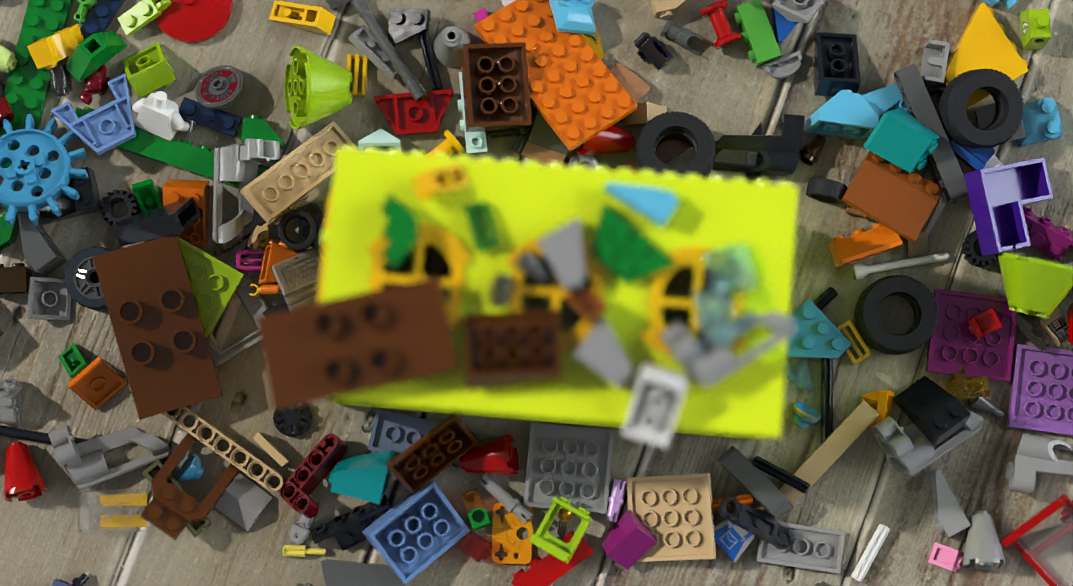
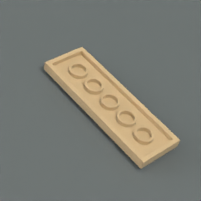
(296, 173)

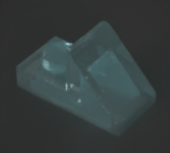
(800, 377)

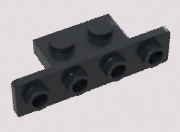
(349, 527)

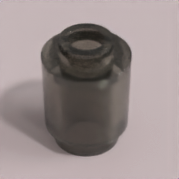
(60, 80)
(501, 291)

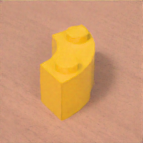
(56, 47)

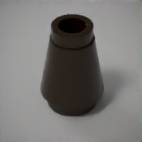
(811, 151)

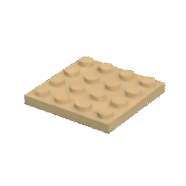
(676, 514)

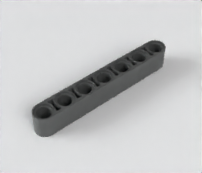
(921, 107)

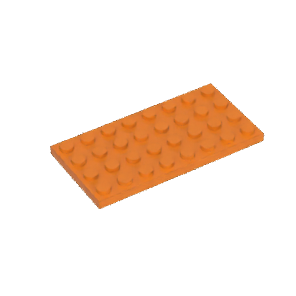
(564, 73)

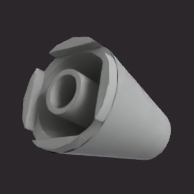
(448, 45)
(982, 543)

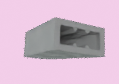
(565, 254)
(605, 356)

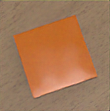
(97, 383)

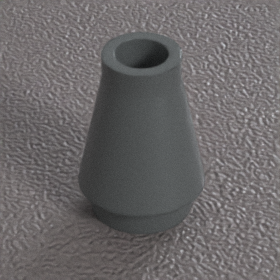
(532, 266)

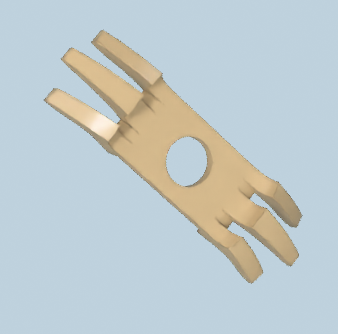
(263, 231)

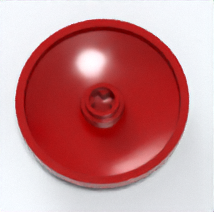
(194, 19)

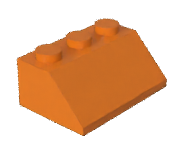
(863, 244)

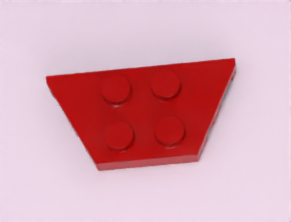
(414, 117)

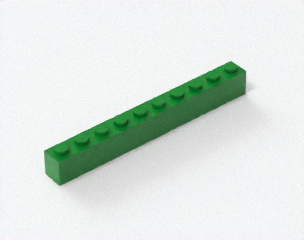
(172, 153)

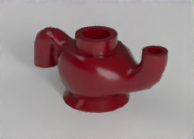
(95, 84)

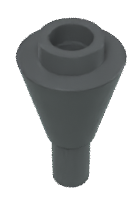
(985, 405)

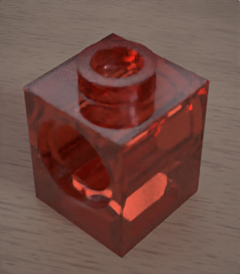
(476, 546)

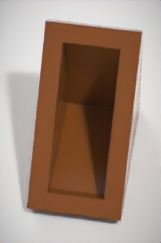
(587, 304)

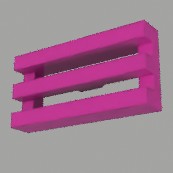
(241, 260)

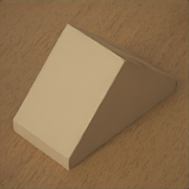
(643, 114)

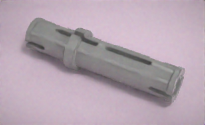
(513, 505)

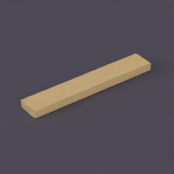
(832, 448)

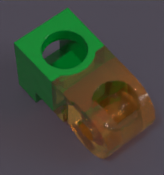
(476, 509)

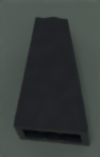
(157, 222)

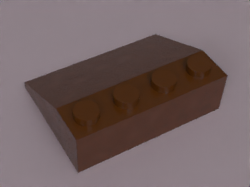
(495, 86)
(512, 350)
(432, 453)

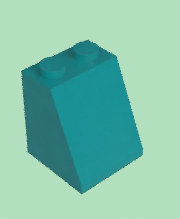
(902, 140)
(362, 476)

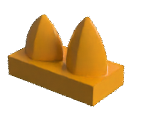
(882, 401)

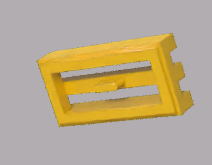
(357, 58)
(861, 357)

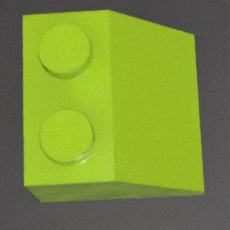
(148, 70)

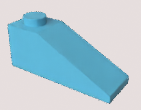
(647, 201)

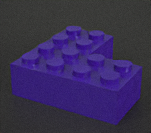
(998, 199)

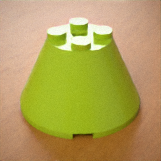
(314, 87)
(1034, 284)

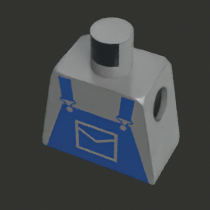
(731, 538)

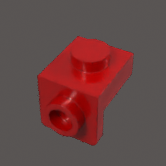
(984, 323)

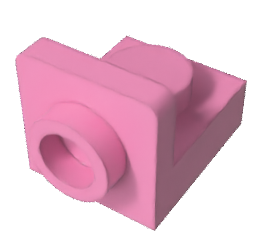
(946, 557)

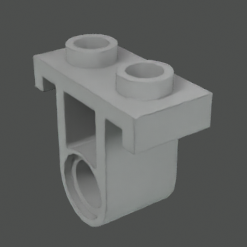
(10, 401)

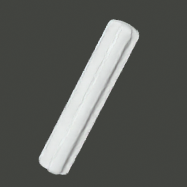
(870, 552)

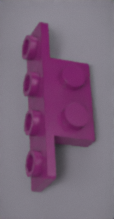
(1047, 236)

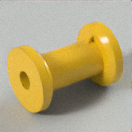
(448, 146)

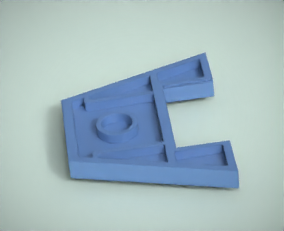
(105, 126)

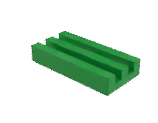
(487, 245)

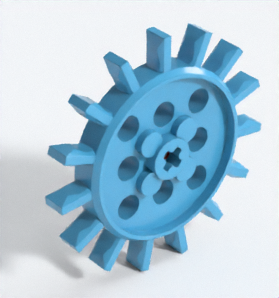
(29, 169)

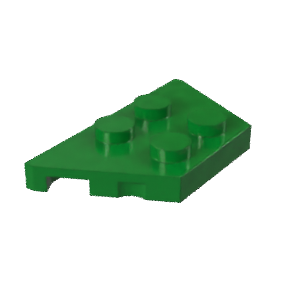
(625, 249)

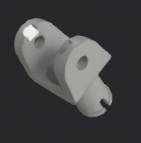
(300, 530)

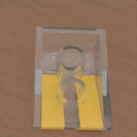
(111, 511)

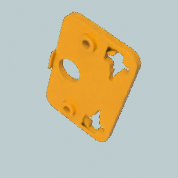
(505, 534)

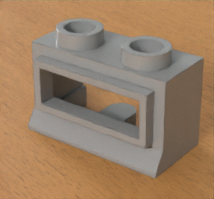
(934, 62)

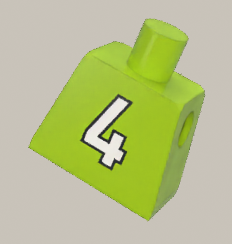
(1035, 25)

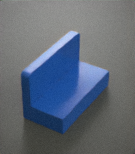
(974, 156)

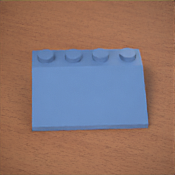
(416, 531)

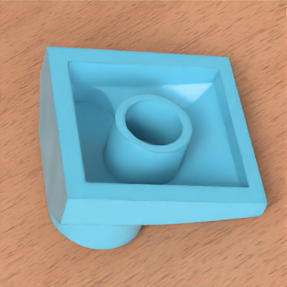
(573, 16)
(1041, 122)

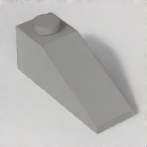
(946, 510)

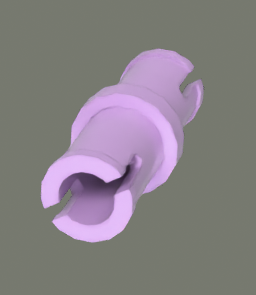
(615, 500)

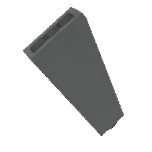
(358, 574)

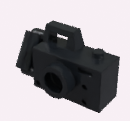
(652, 51)

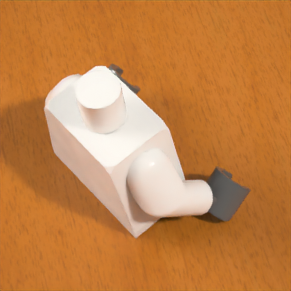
(161, 116)

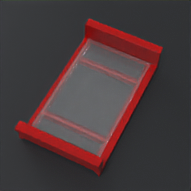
(1047, 542)

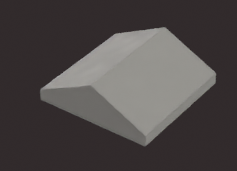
(797, 10)
(48, 299)
(243, 501)

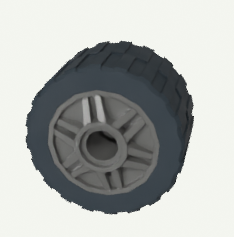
(82, 279)

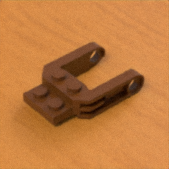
(173, 508)

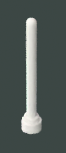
(860, 271)

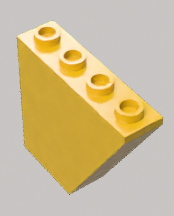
(984, 47)

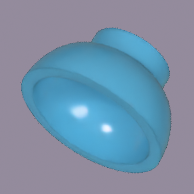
(191, 469)

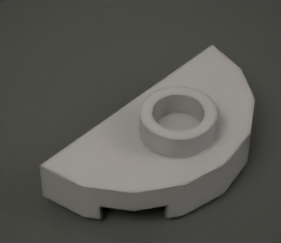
(784, 67)

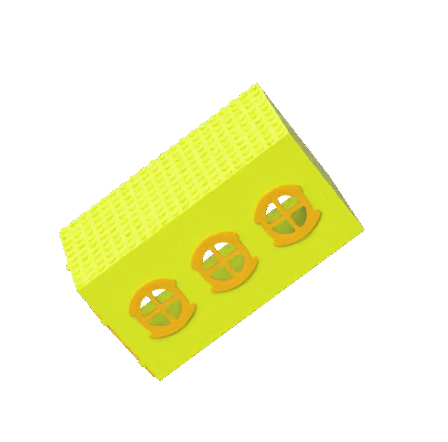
(529, 204)

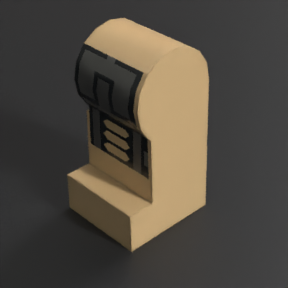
(1055, 327)

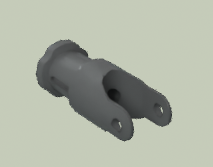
(679, 35)

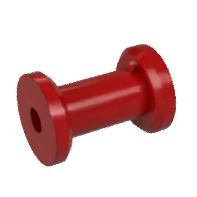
(721, 25)

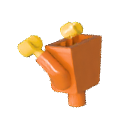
(274, 253)

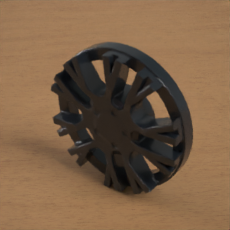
(293, 418)

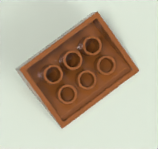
(892, 195)

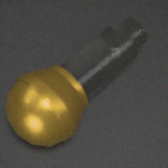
(564, 517)

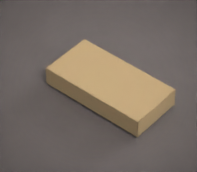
(271, 449)

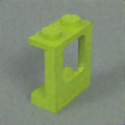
(552, 545)

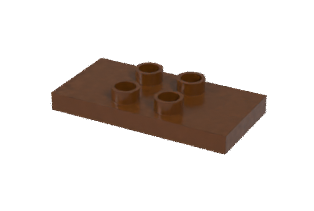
(157, 326)
(357, 343)

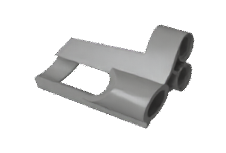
(238, 164)
(709, 365)
(909, 448)
(1033, 456)
(86, 461)

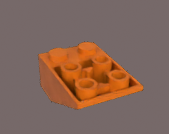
(177, 190)

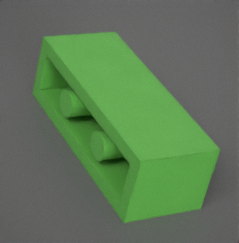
(757, 33)

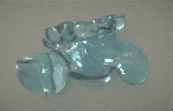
(714, 312)

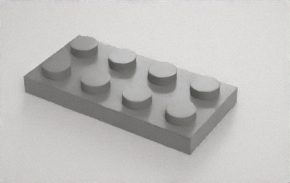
(813, 549)

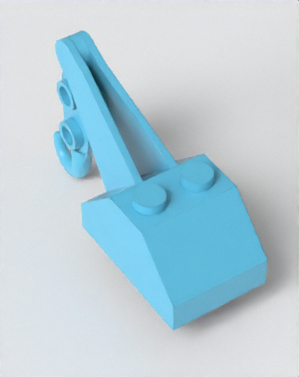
(853, 114)

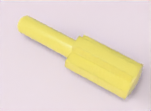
(301, 551)

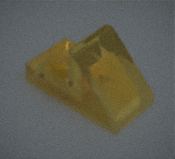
(968, 387)

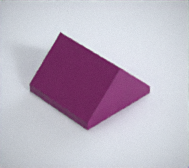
(627, 540)

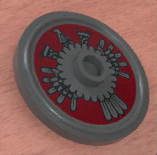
(219, 87)

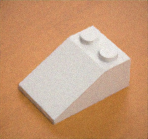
(655, 405)

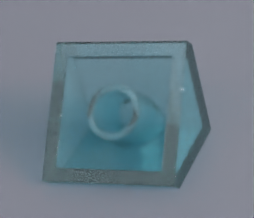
(731, 262)

